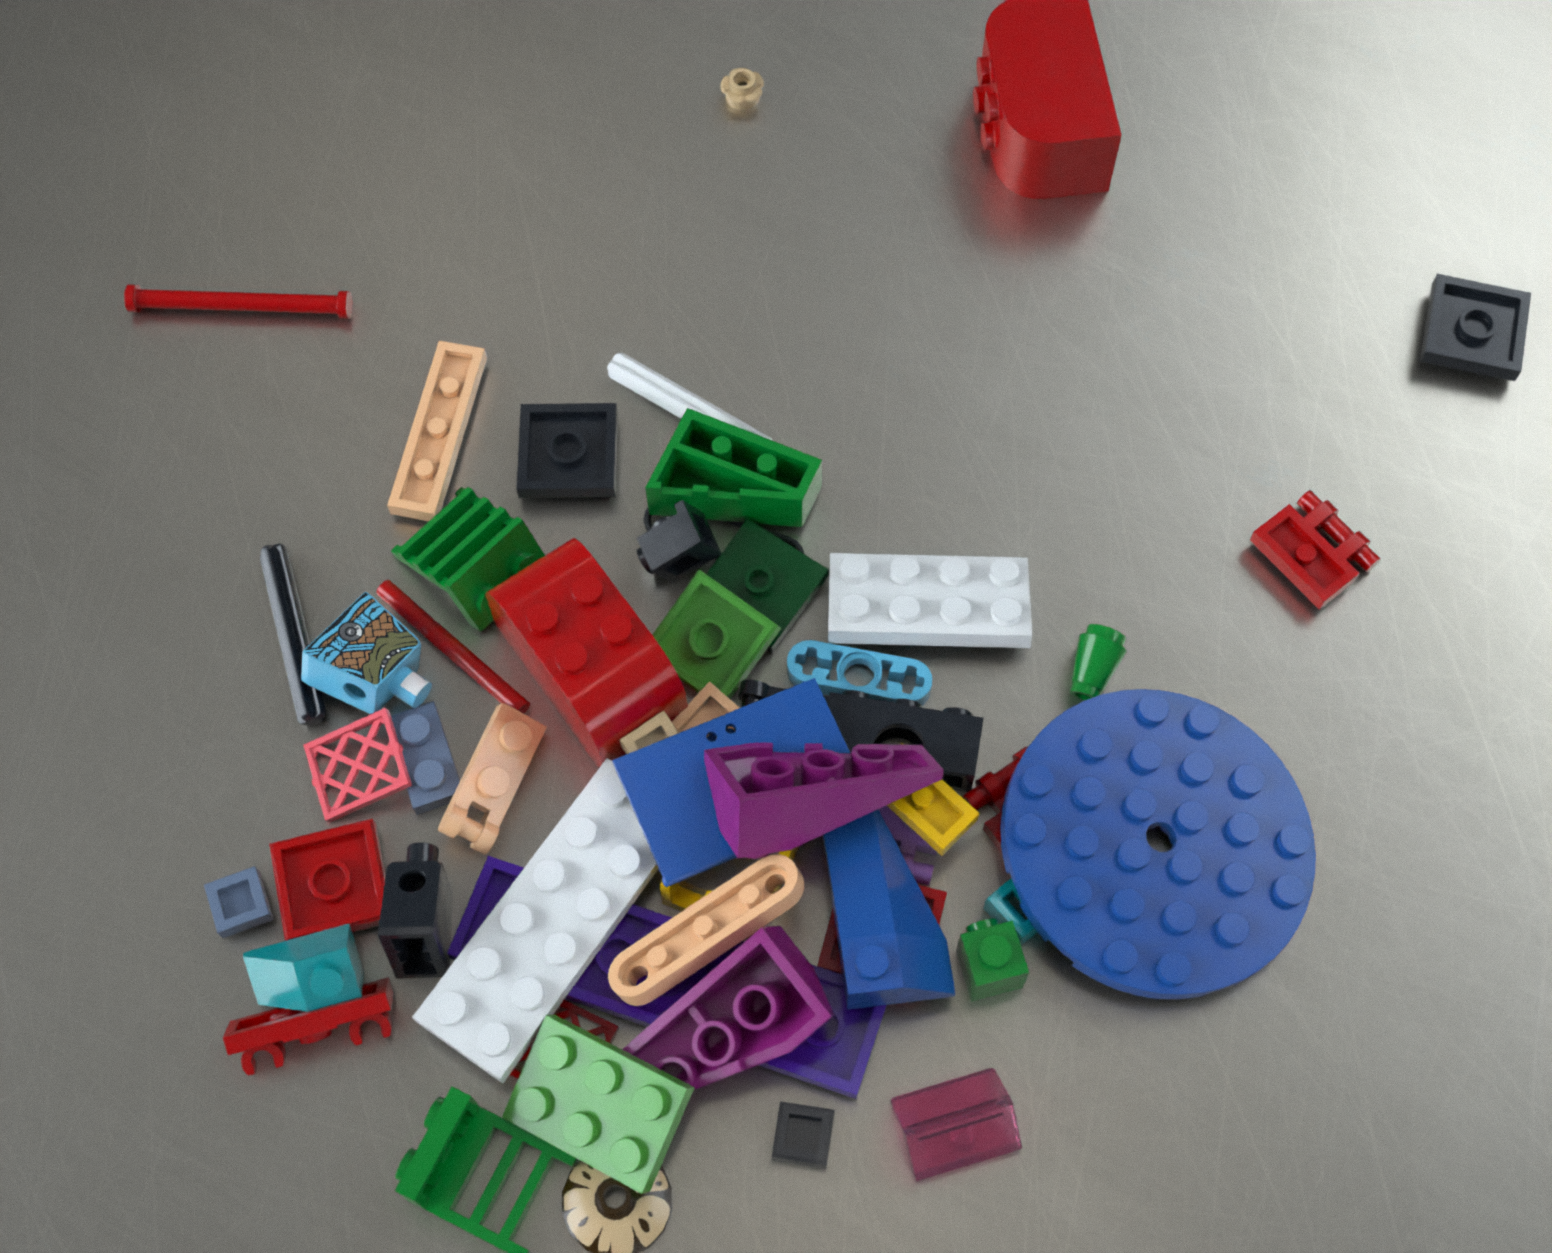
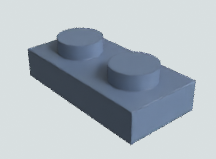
(426, 757)

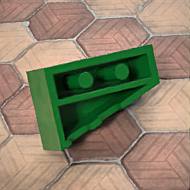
(733, 475)

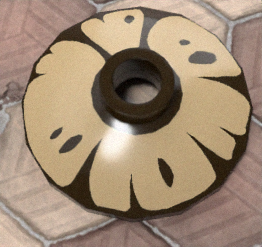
(614, 1230)

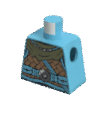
(366, 659)

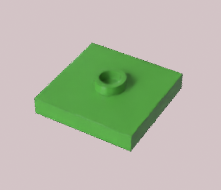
(713, 636)

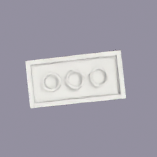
(929, 600)

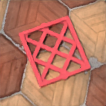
(344, 733)

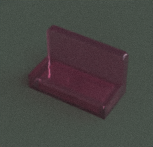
(957, 1123)

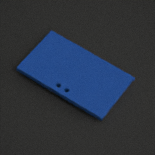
(671, 783)

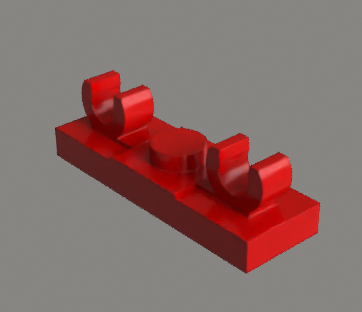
(271, 1027)

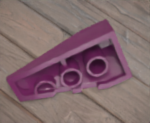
(788, 798)
(739, 1014)

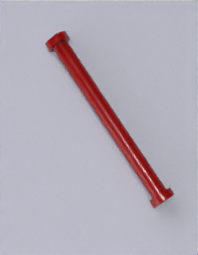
(138, 298)

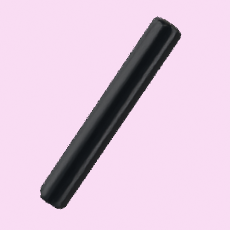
(291, 631)

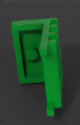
(470, 552)
(449, 1155)

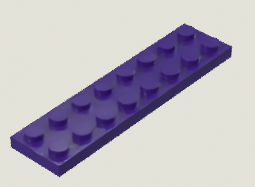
(829, 1058)

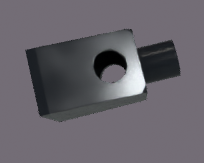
(417, 914)

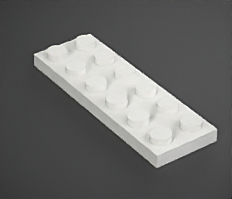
(543, 930)

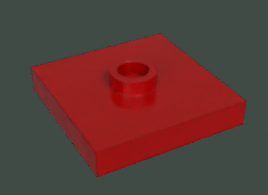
(329, 879)

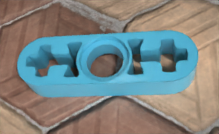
(849, 656)

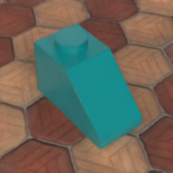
(307, 970)

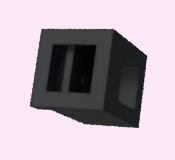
(678, 544)

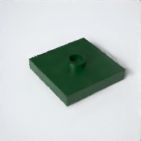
(768, 576)

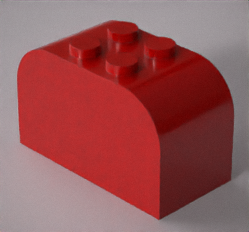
(1046, 100)
(586, 648)

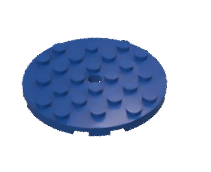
(1145, 916)

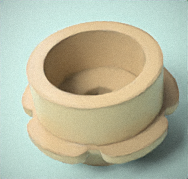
(742, 96)

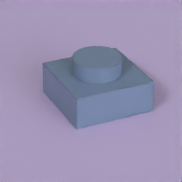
(238, 902)

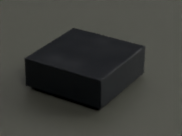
(803, 1134)

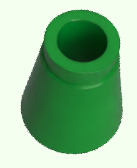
(1096, 660)

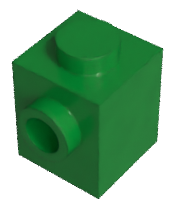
(991, 959)

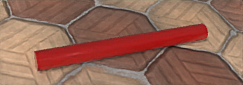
(451, 646)

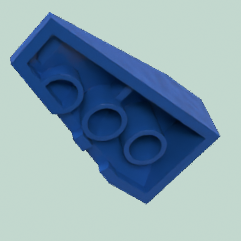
(882, 921)

